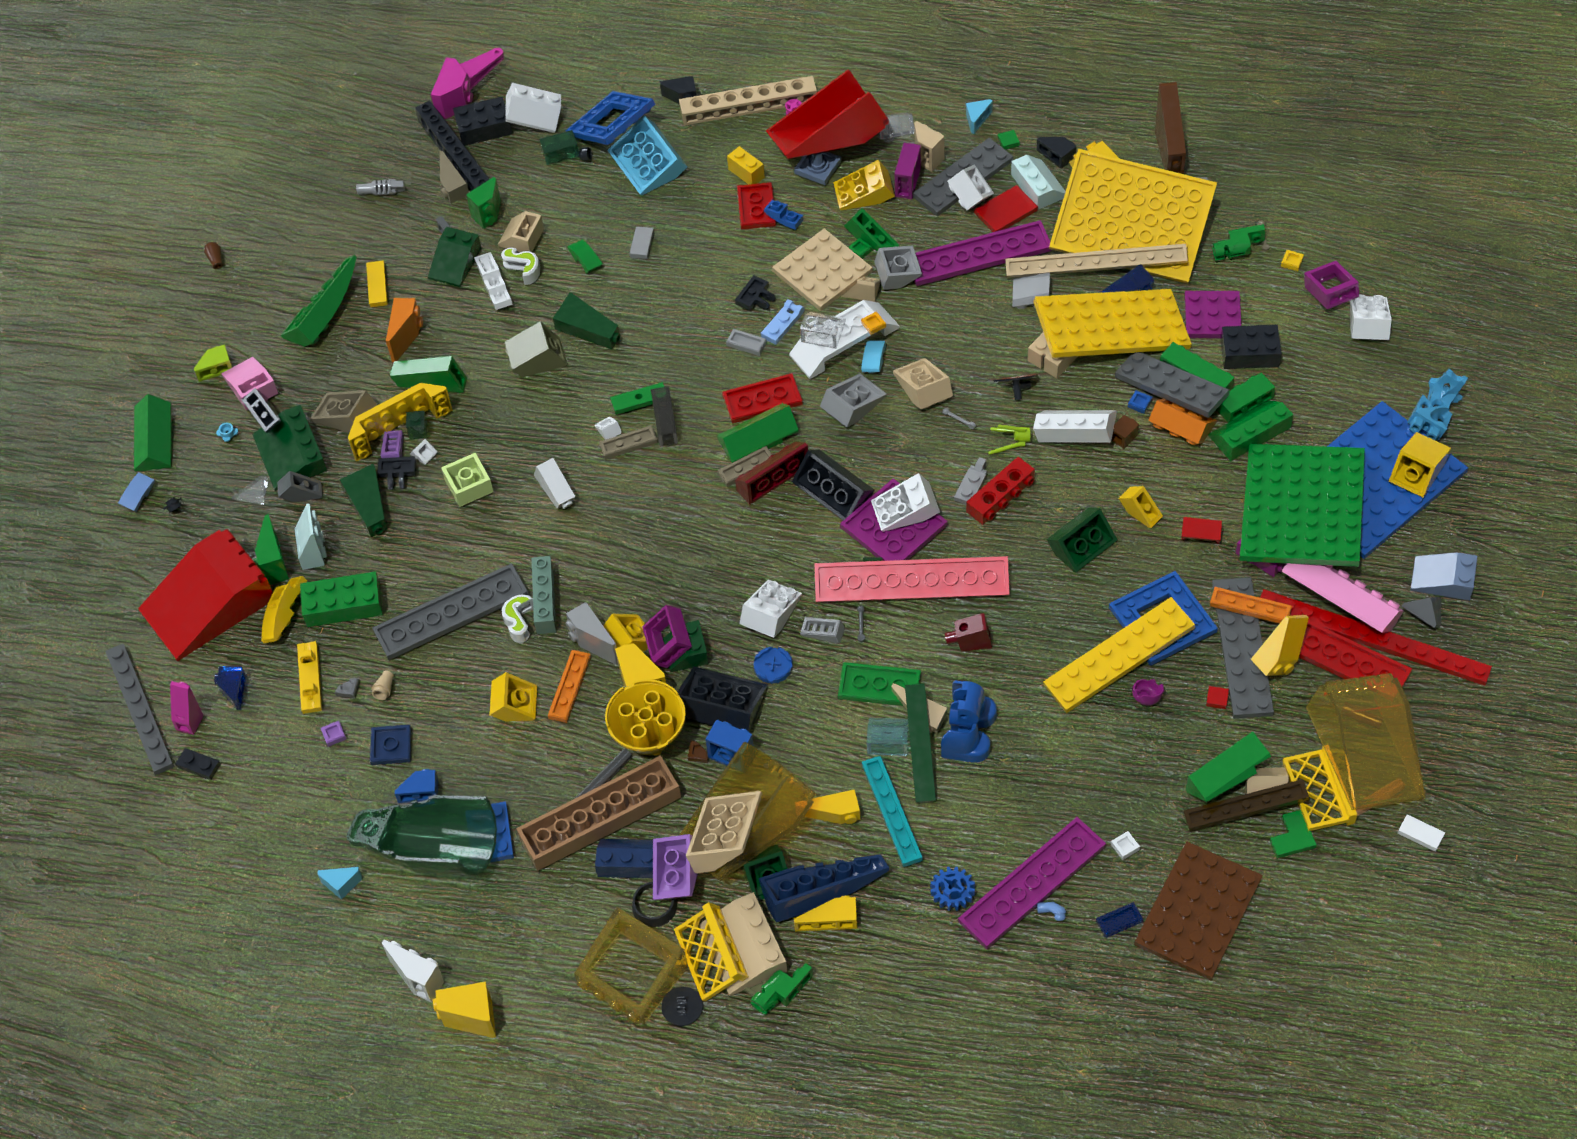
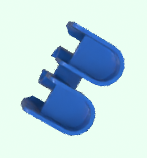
(967, 714)

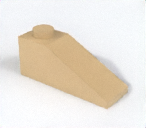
(935, 711)

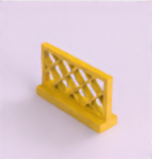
(1347, 815)
(725, 945)

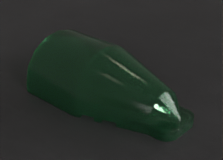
(430, 835)

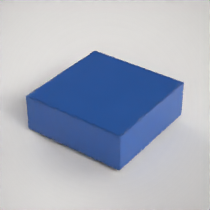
(1140, 402)

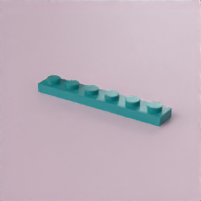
(891, 811)

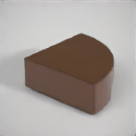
(697, 753)

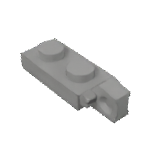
(972, 481)

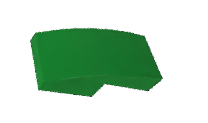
(585, 255)

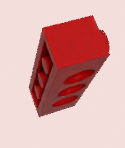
(978, 504)

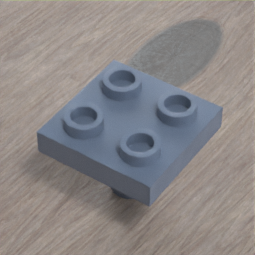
(818, 166)

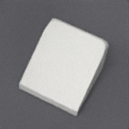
(608, 428)
(424, 452)

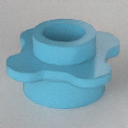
(224, 428)

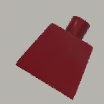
(971, 633)

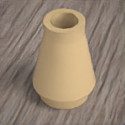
(382, 687)

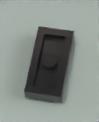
(197, 764)

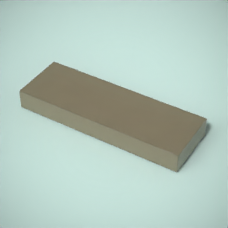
(628, 442)
(734, 470)

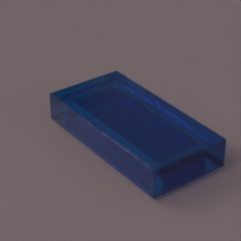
(1119, 920)

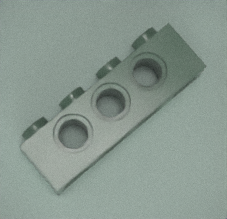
(543, 595)

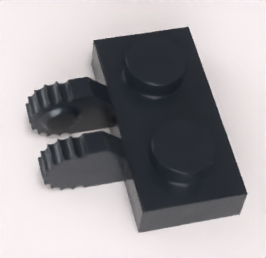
(752, 294)
(396, 467)

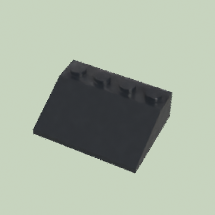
(721, 697)

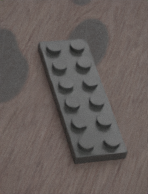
(988, 159)
(1172, 383)

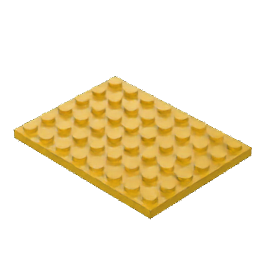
(1132, 206)

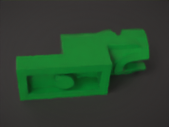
(1238, 242)
(781, 989)

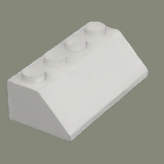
(1075, 425)

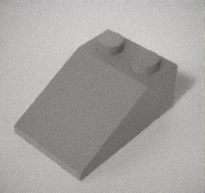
(851, 399)
(590, 633)

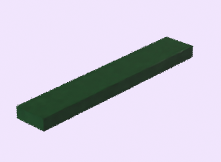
(920, 743)

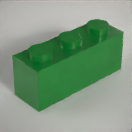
(1246, 397)

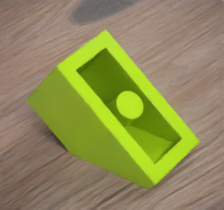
(213, 363)

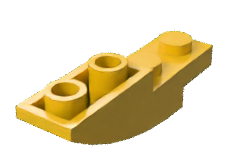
(278, 609)

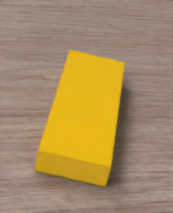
(376, 283)

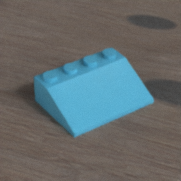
(646, 156)

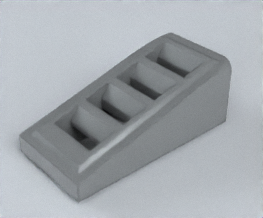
(834, 632)

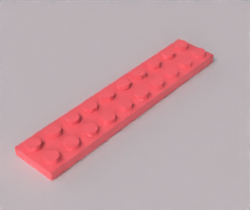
(911, 579)

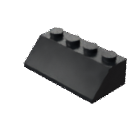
(831, 484)

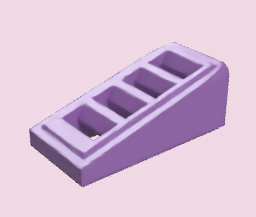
(393, 446)

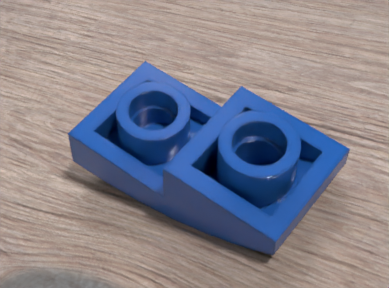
(780, 213)

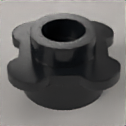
(173, 504)

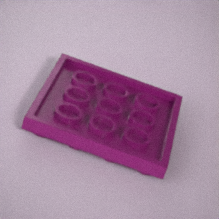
(894, 543)

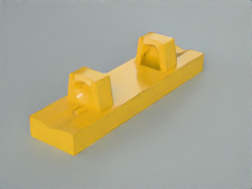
(309, 677)

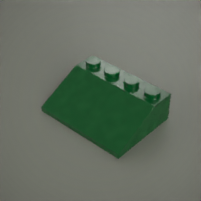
(289, 447)

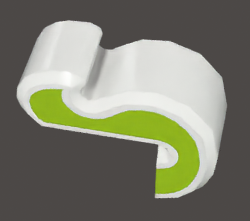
(524, 261)
(512, 616)

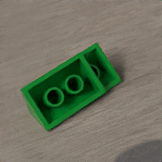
(760, 431)
(152, 434)
(1227, 768)

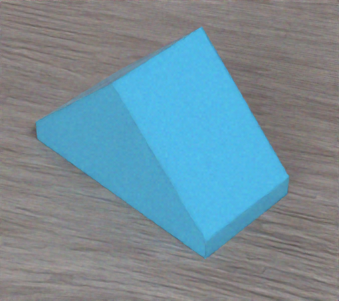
(977, 113)
(340, 880)

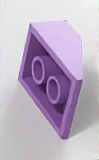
(671, 869)

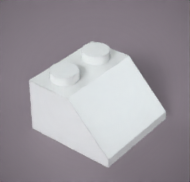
(970, 187)

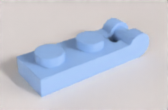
(782, 322)

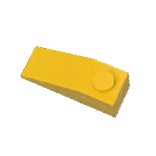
(836, 808)
(832, 915)

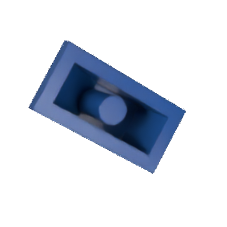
(418, 786)

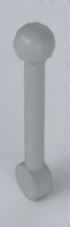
(971, 425)

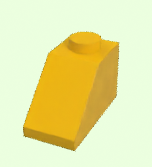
(1140, 505)

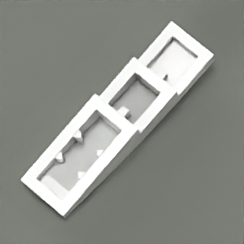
(493, 281)

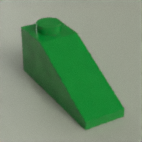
(867, 229)

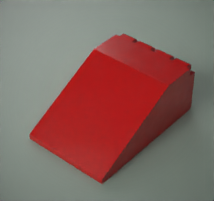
(830, 120)
(206, 594)

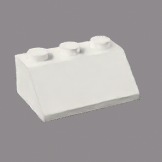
(532, 107)

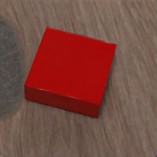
(1217, 697)

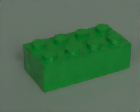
(341, 599)

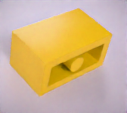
(745, 166)

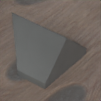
(1427, 610)

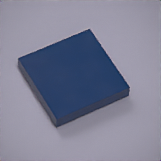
(390, 744)

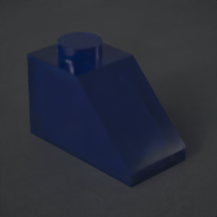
(231, 684)

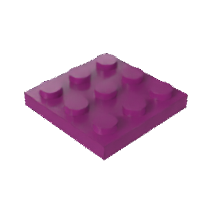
(1210, 311)

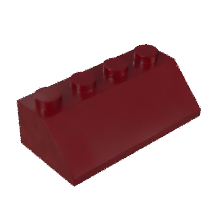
(771, 473)

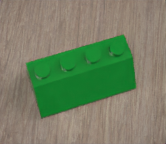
(1252, 428)

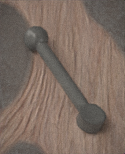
(861, 638)

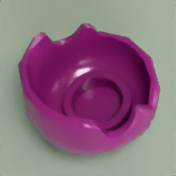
(1147, 692)

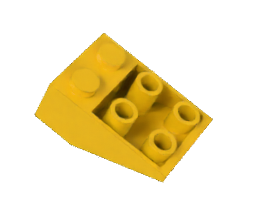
(864, 187)

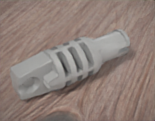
(381, 187)

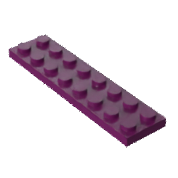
(981, 252)
(1031, 882)

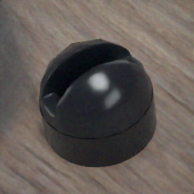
(585, 154)

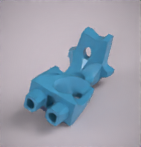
(1437, 405)

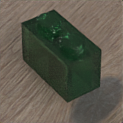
(559, 147)

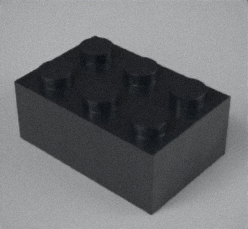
(482, 121)
(1250, 346)

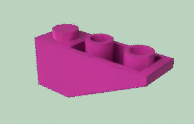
(184, 708)

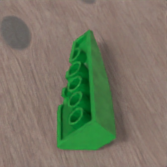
(316, 316)

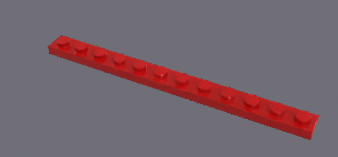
(1388, 641)

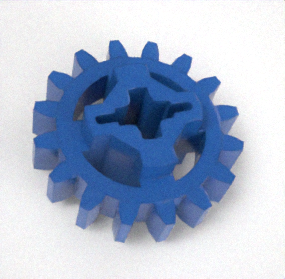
(953, 891)

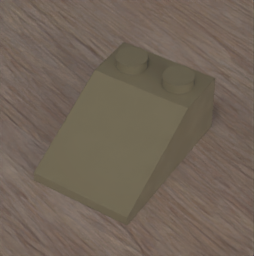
(341, 408)

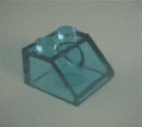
(887, 736)

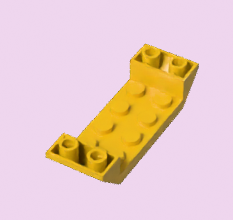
(393, 413)

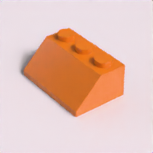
(1181, 421)

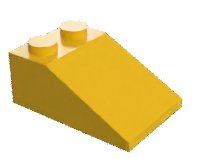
(1282, 647)

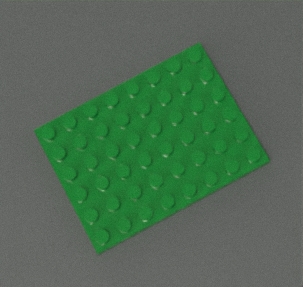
(1303, 505)

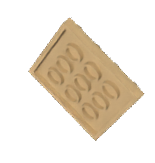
(822, 269)

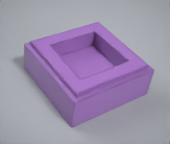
(333, 733)

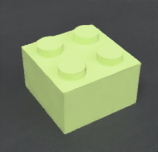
(467, 479)

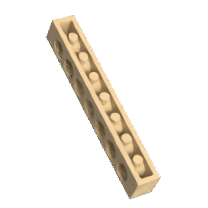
(745, 100)

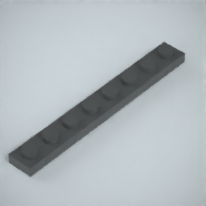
(139, 709)

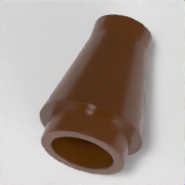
(213, 253)

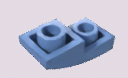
(136, 490)

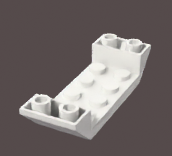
(812, 357)

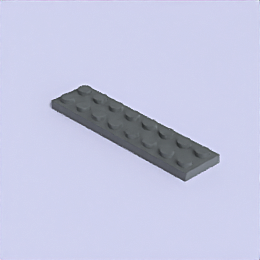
(449, 611)
(1240, 641)

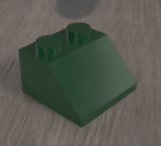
(696, 654)
(764, 864)

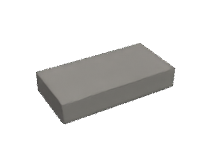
(641, 242)
(746, 342)

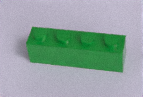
(1192, 363)

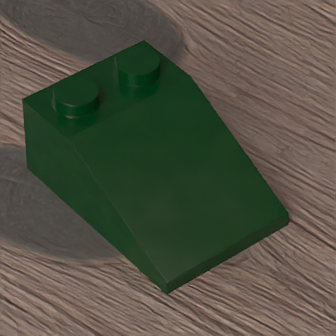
(454, 256)

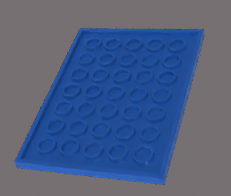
(1384, 504)

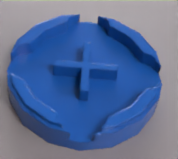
(772, 665)

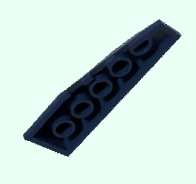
(803, 889)

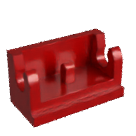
(1201, 529)

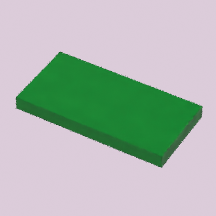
(874, 682)

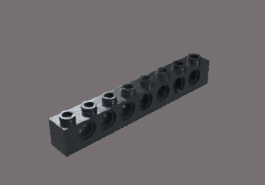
(450, 144)

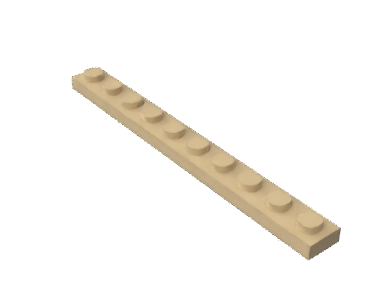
(1096, 260)

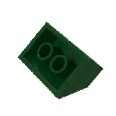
(1082, 538)

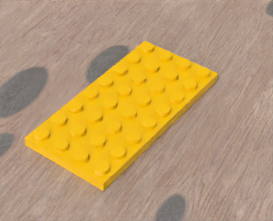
(1111, 322)

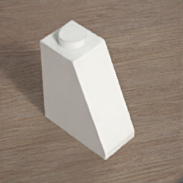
(554, 484)

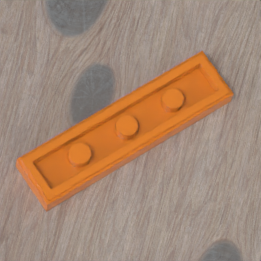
(1249, 605)
(569, 686)

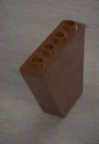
(1169, 128)

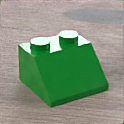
(485, 203)

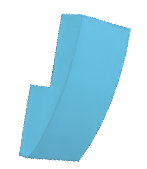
(872, 356)

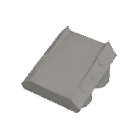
(1028, 287)

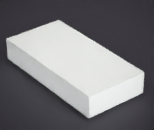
(1421, 833)

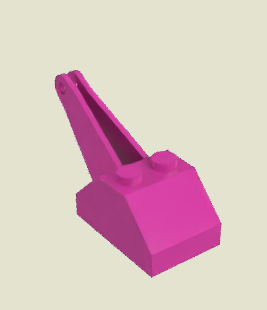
(457, 80)

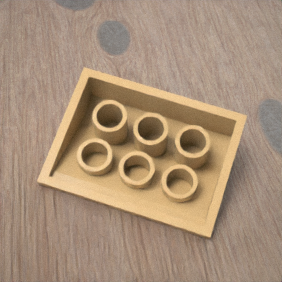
(722, 830)
(753, 941)

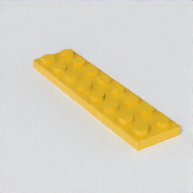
(1118, 654)

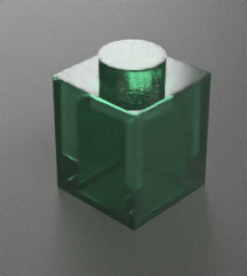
(417, 425)

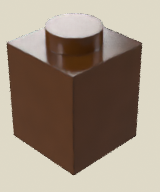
(1125, 431)

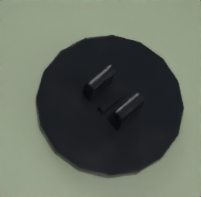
(682, 1006)

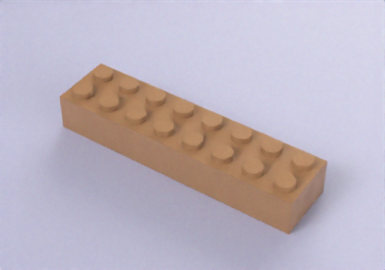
(598, 813)

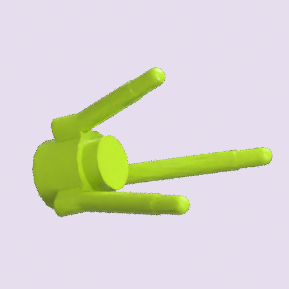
(1021, 434)

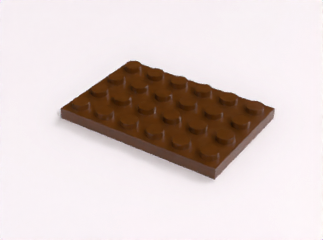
(1198, 910)

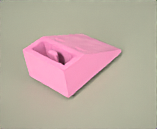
(246, 377)

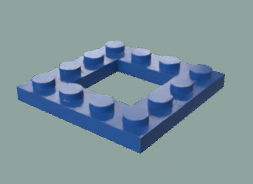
(634, 108)
(1170, 585)

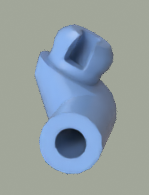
(1052, 907)

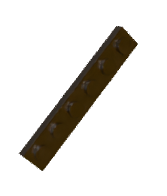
(1246, 805)

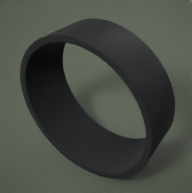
(653, 921)

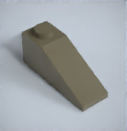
(452, 183)

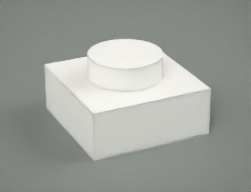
(1125, 845)

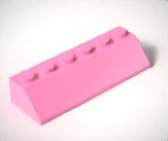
(1347, 594)

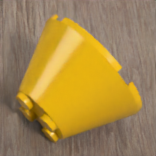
(645, 716)

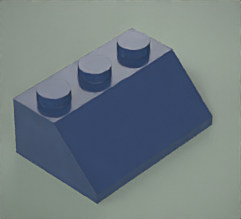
(624, 858)

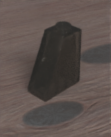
(664, 416)

